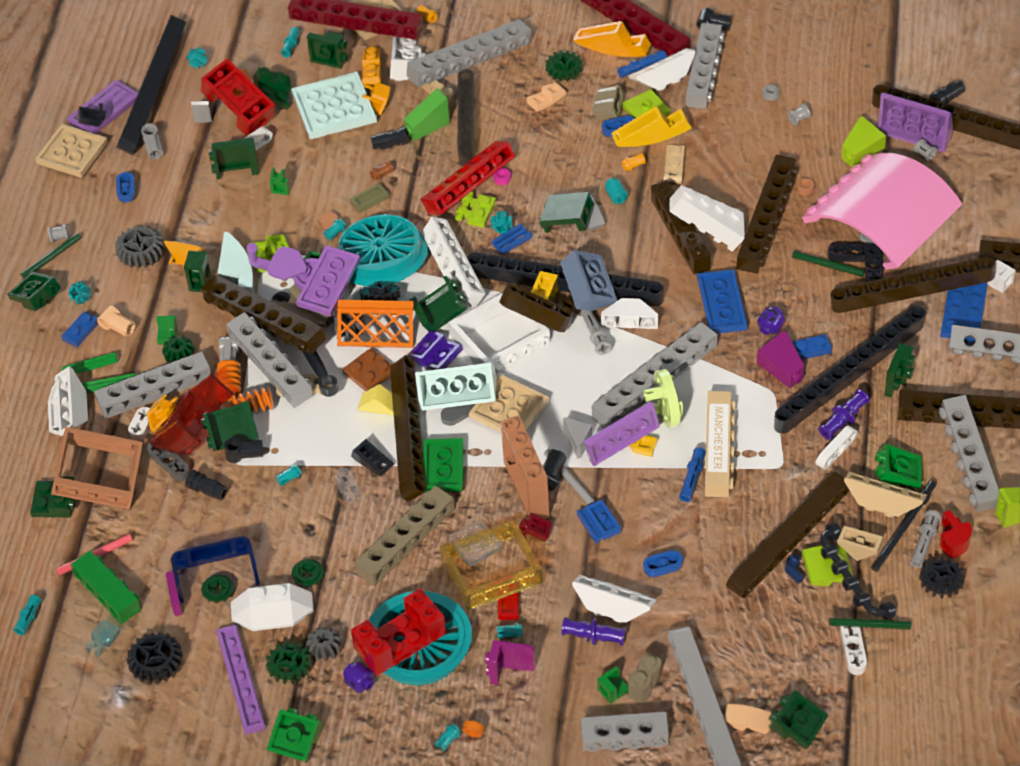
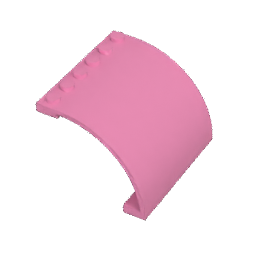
(890, 202)

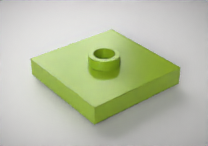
(644, 102)

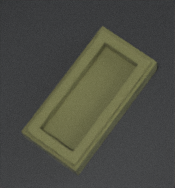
(369, 198)

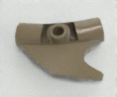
(309, 315)

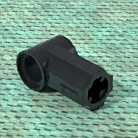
(708, 16)
(237, 449)
(553, 466)

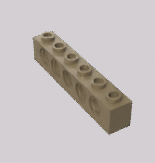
(416, 526)

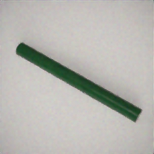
(55, 252)
(827, 263)
(867, 623)

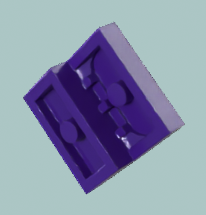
(435, 351)

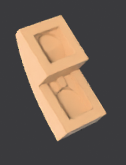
(549, 95)
(747, 717)

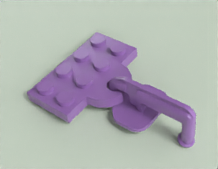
(319, 279)

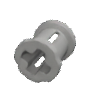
(799, 114)
(925, 149)
(57, 233)

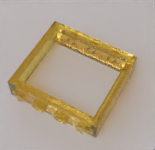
(501, 586)

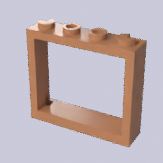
(520, 450)
(93, 492)

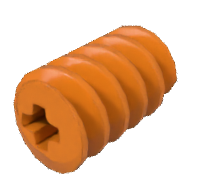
(229, 374)
(256, 401)

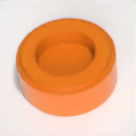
(473, 728)

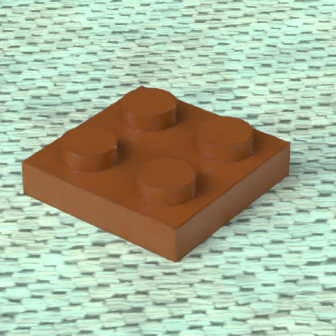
(368, 370)

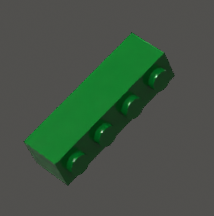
(106, 586)

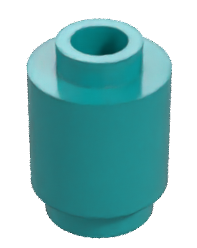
(616, 191)

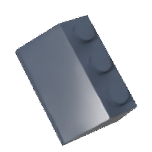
(588, 280)

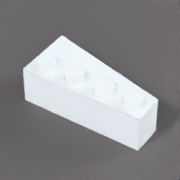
(709, 216)

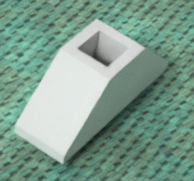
(629, 314)

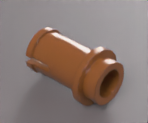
(378, 172)

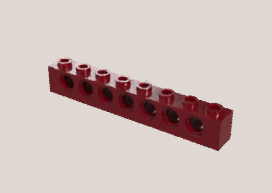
(357, 17)
(642, 22)

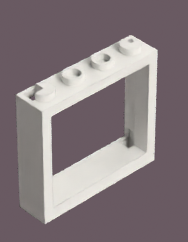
(485, 312)

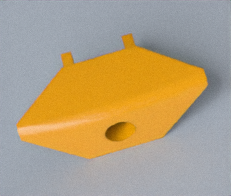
(378, 97)
(180, 250)
(160, 411)

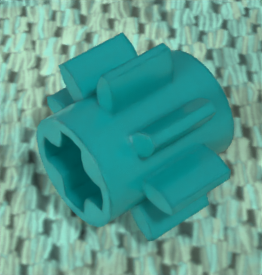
(197, 57)
(501, 222)
(79, 292)

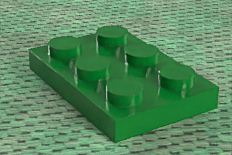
(443, 464)

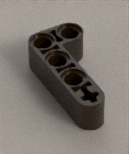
(538, 308)

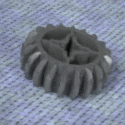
(128, 246)

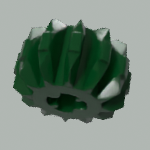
(177, 348)

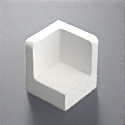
(1003, 276)

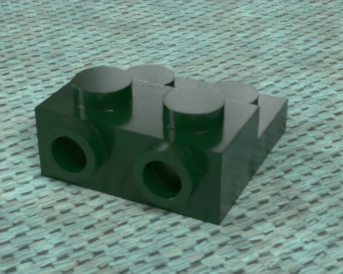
(327, 49)
(274, 86)
(34, 290)
(900, 369)
(49, 505)
(797, 719)

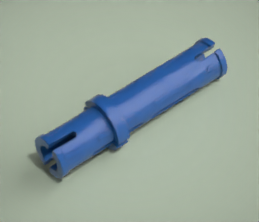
(640, 64)
(694, 468)

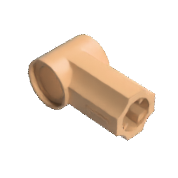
(113, 319)

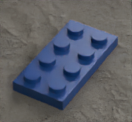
(721, 301)
(964, 308)

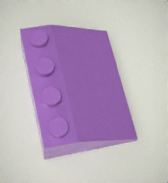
(914, 121)

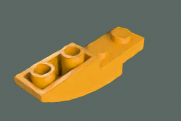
(371, 66)

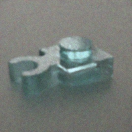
(103, 635)

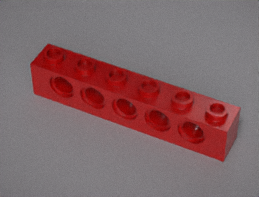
(467, 177)

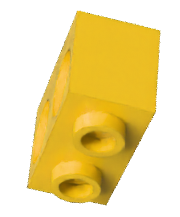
(546, 285)

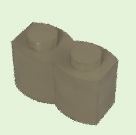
(608, 102)
(644, 678)

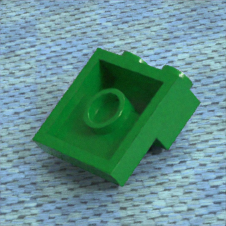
(899, 466)
(294, 734)

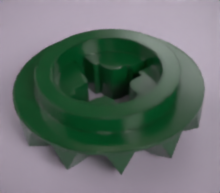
(309, 566)
(210, 585)

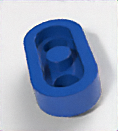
(611, 125)
(125, 187)
(662, 563)

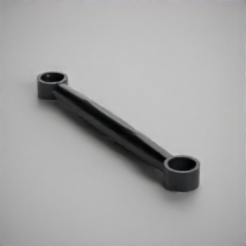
(315, 361)

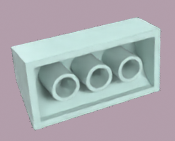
(456, 386)

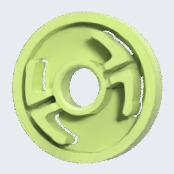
(667, 400)

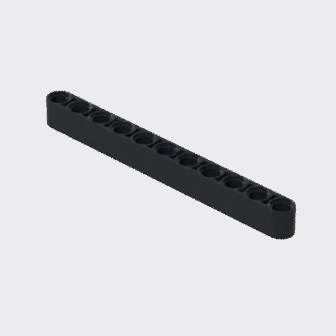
(151, 84)
(526, 273)
(848, 370)

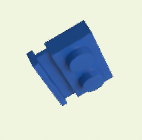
(598, 521)

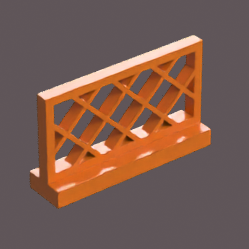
(372, 308)

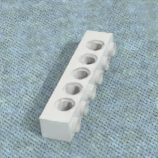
(452, 260)

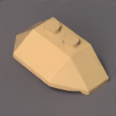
(882, 496)

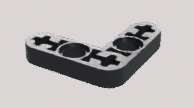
(868, 257)

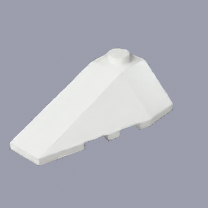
(402, 52)

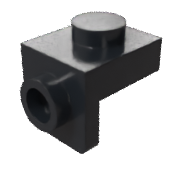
(91, 116)

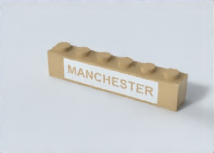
(718, 444)

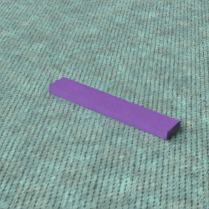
(240, 679)

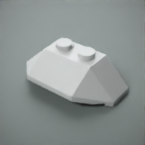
(665, 71)
(67, 402)
(611, 600)
(271, 607)

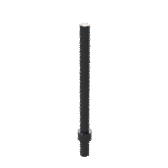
(901, 529)

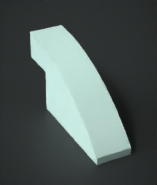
(235, 263)

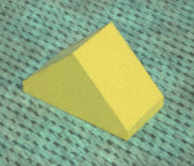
(377, 401)

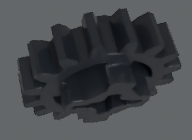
(380, 291)
(942, 577)

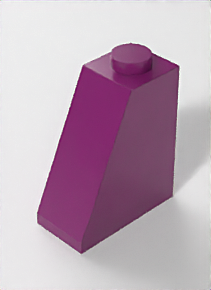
(782, 360)

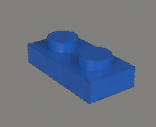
(80, 329)
(812, 347)

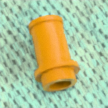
(429, 15)
(630, 163)

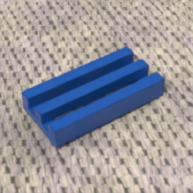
(509, 237)

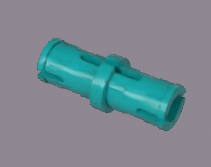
(290, 42)
(27, 615)

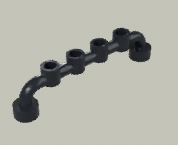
(833, 531)

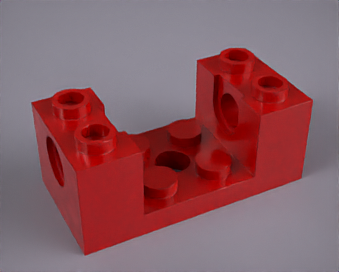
(251, 108)
(419, 625)

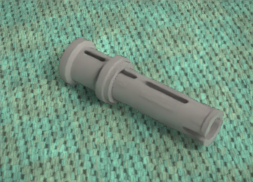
(589, 317)
(927, 531)

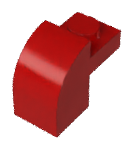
(957, 535)

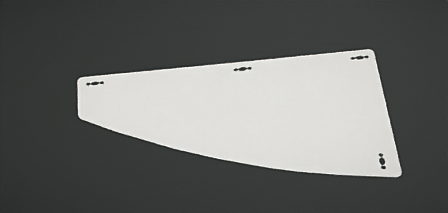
(565, 370)

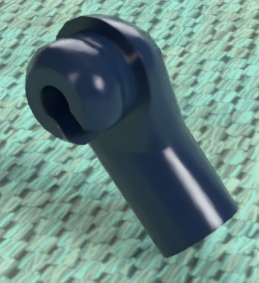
(791, 568)

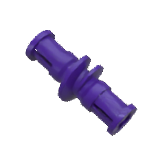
(843, 414)
(593, 631)

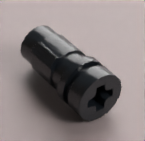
(949, 92)
(388, 139)
(208, 486)

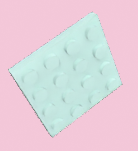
(333, 105)

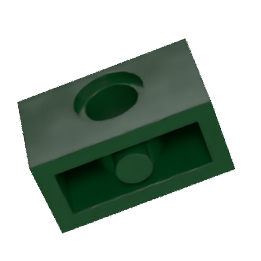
(197, 270)

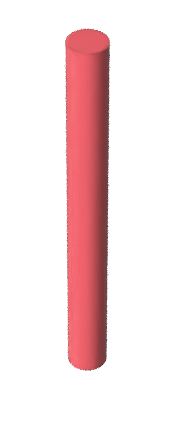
(100, 551)

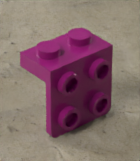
(508, 656)

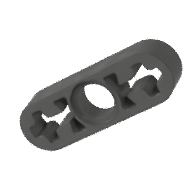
(170, 468)

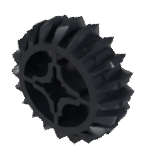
(152, 650)

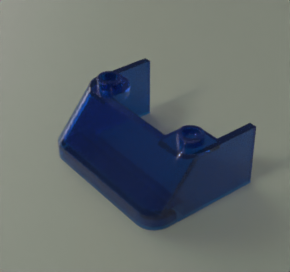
(211, 552)

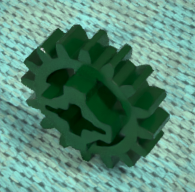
(564, 65)
(289, 662)

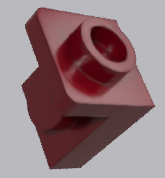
(536, 527)

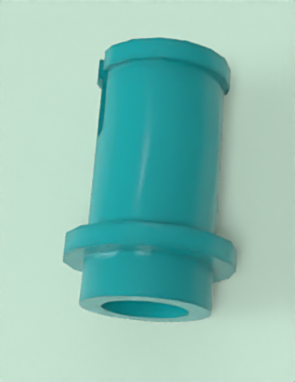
(338, 226)
(288, 475)
(510, 631)
(448, 737)

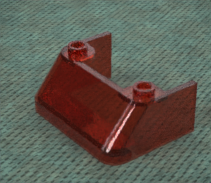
(180, 429)

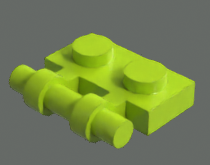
(480, 212)

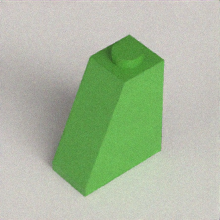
(427, 116)

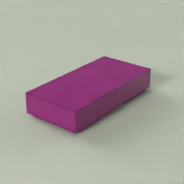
(174, 597)

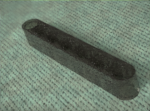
(465, 122)

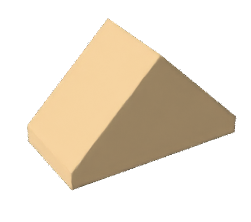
(859, 543)

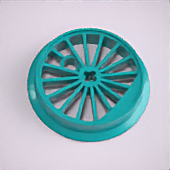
(381, 246)
(458, 618)

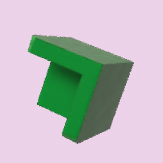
(166, 328)
(611, 685)

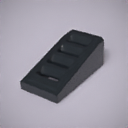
(366, 446)

